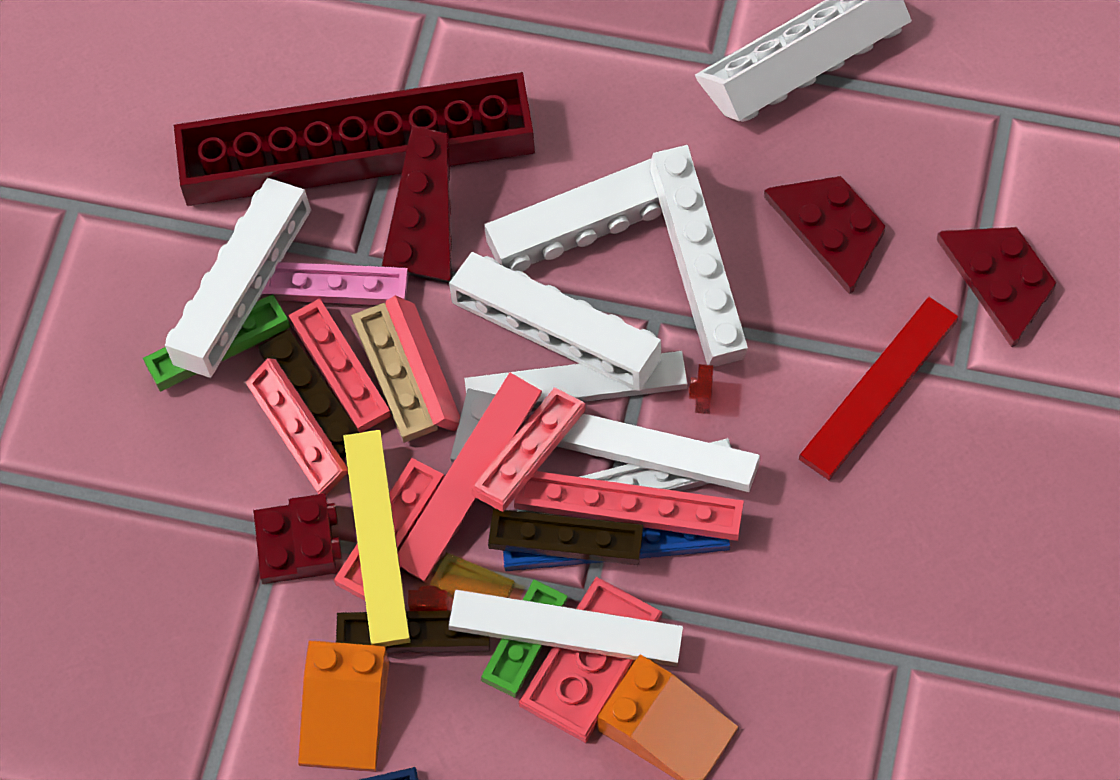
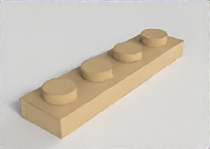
(393, 372)

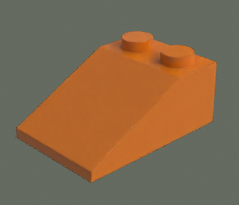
(342, 705)
(665, 722)

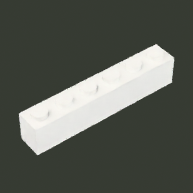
(574, 218)
(698, 256)
(237, 277)
(556, 321)

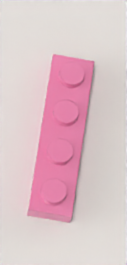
(336, 283)

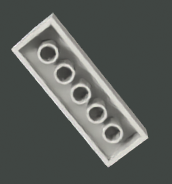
(798, 53)

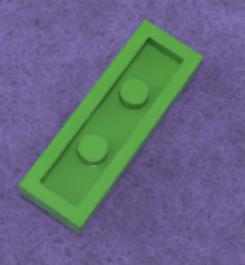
(515, 658)

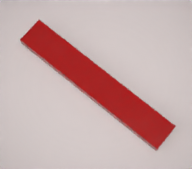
(878, 388)

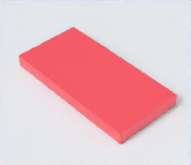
(578, 684)

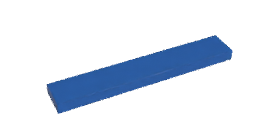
(654, 544)

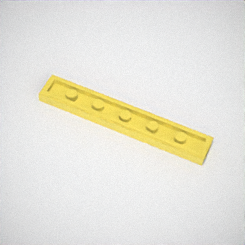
(376, 539)

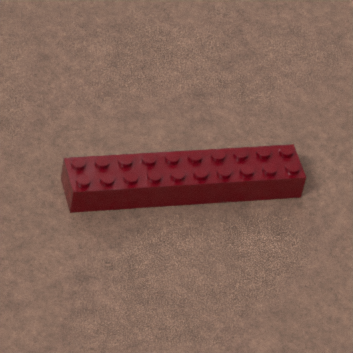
(350, 137)

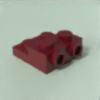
(297, 539)

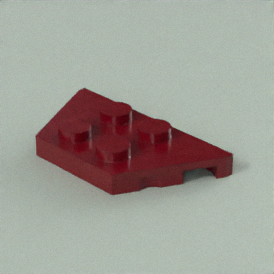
(831, 224)
(1001, 274)

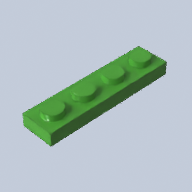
(262, 323)

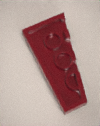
(422, 209)

